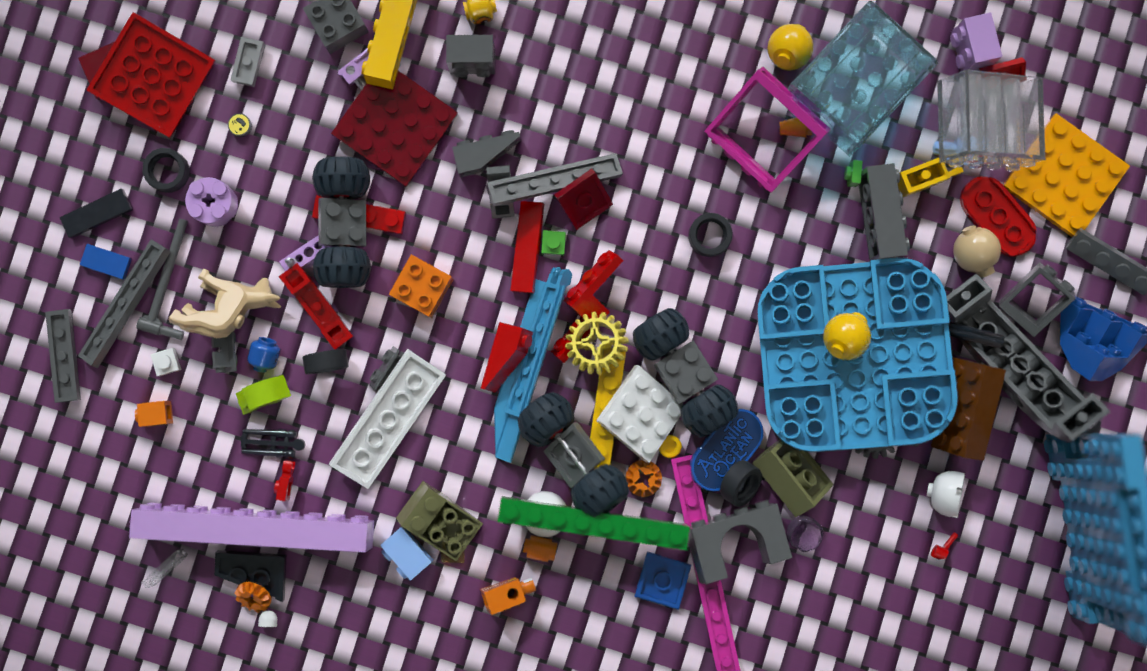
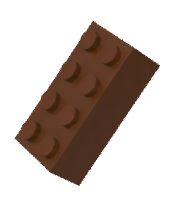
(975, 411)

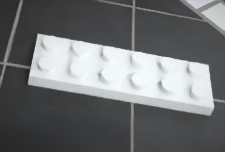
(387, 419)

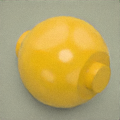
(790, 47)
(847, 336)

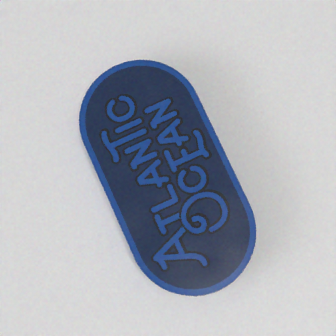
(724, 448)

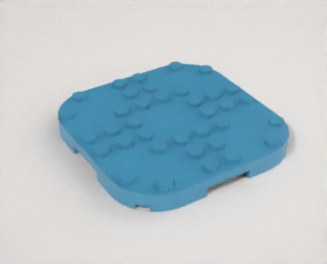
(889, 395)

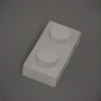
(247, 61)

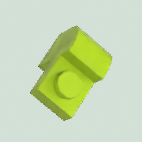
(263, 394)

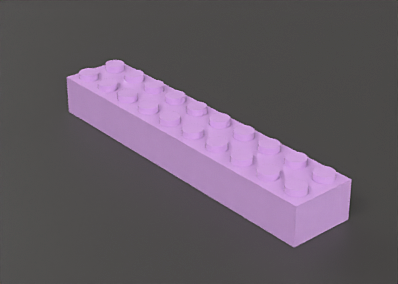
(251, 528)

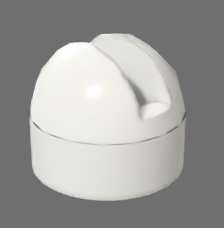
(268, 619)

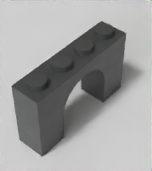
(706, 538)

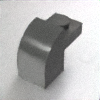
(498, 173)

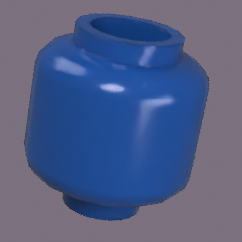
(263, 354)

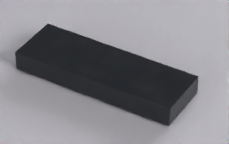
(96, 213)

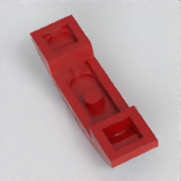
(316, 305)

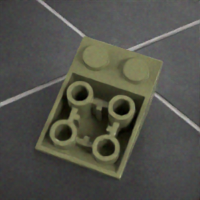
(438, 519)

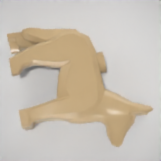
(230, 306)

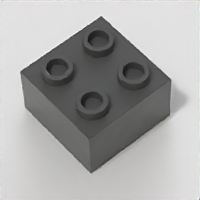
(335, 22)
(470, 55)

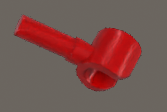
(942, 552)

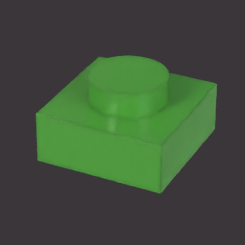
(853, 173)
(553, 242)

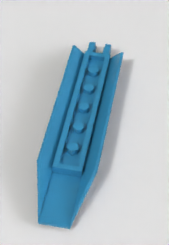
(520, 385)

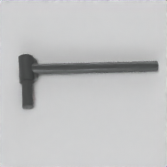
(151, 322)

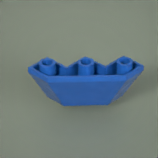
(1098, 340)

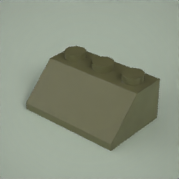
(793, 476)

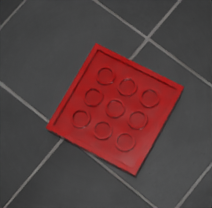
(151, 75)

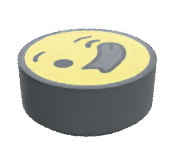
(239, 125)

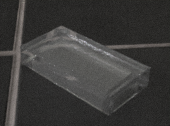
(165, 568)

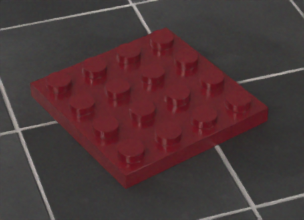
(395, 126)

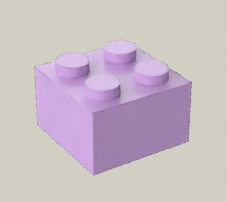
(976, 42)

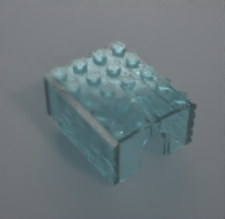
(862, 76)

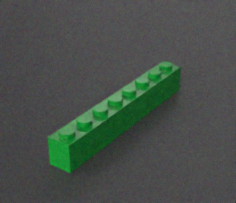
(605, 525)

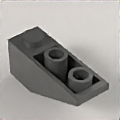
(478, 155)

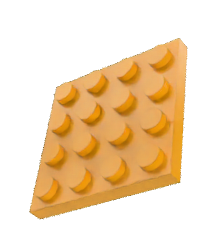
(1071, 179)

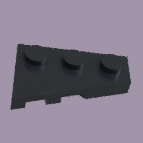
(258, 568)

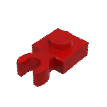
(284, 484)

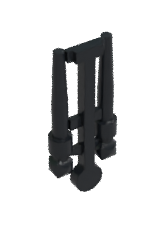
(298, 444)

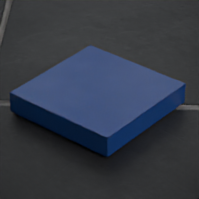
(662, 580)

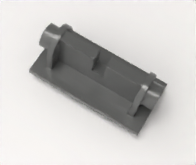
(225, 360)
(389, 360)

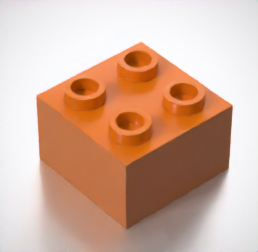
(421, 286)

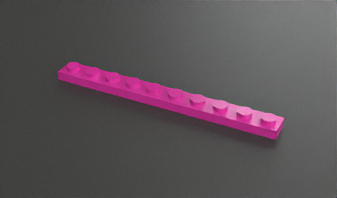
(711, 594)

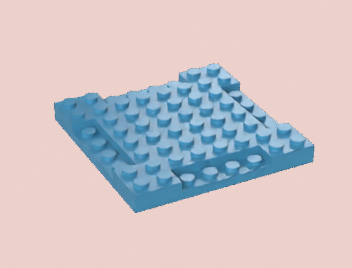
(1106, 526)

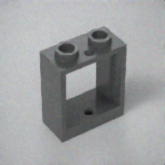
(1021, 316)

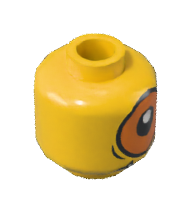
(479, 10)

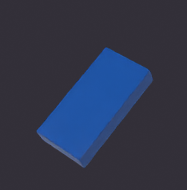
(105, 261)

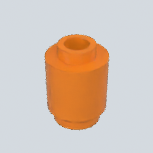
(540, 548)

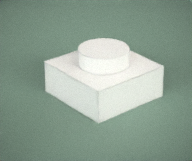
(165, 362)

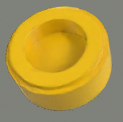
(670, 447)

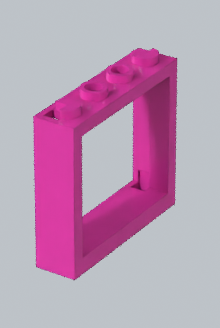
(792, 103)

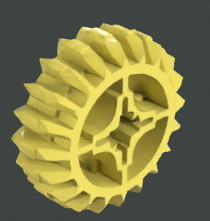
(586, 343)

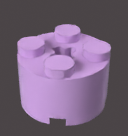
(202, 192)

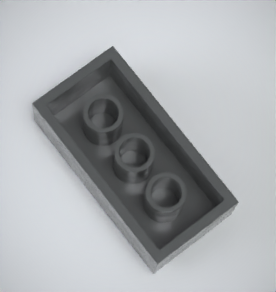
(882, 212)

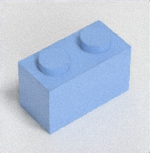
(406, 553)

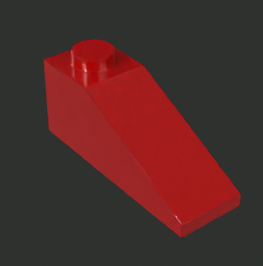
(507, 352)

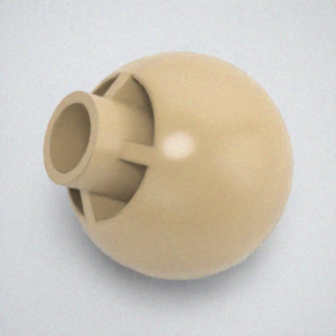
(977, 250)

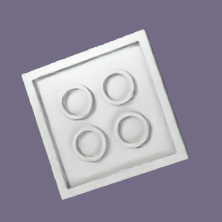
(641, 413)

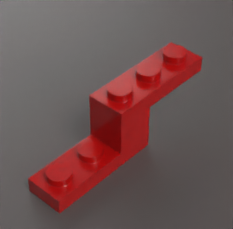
(581, 297)

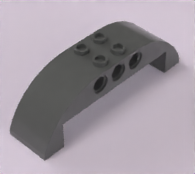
(1029, 375)

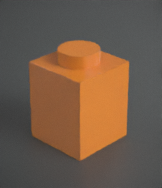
(154, 413)

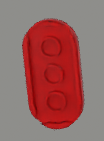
(995, 209)

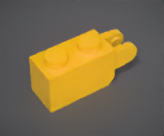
(925, 176)

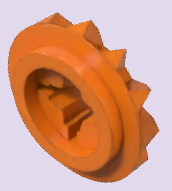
(654, 481)
(261, 596)

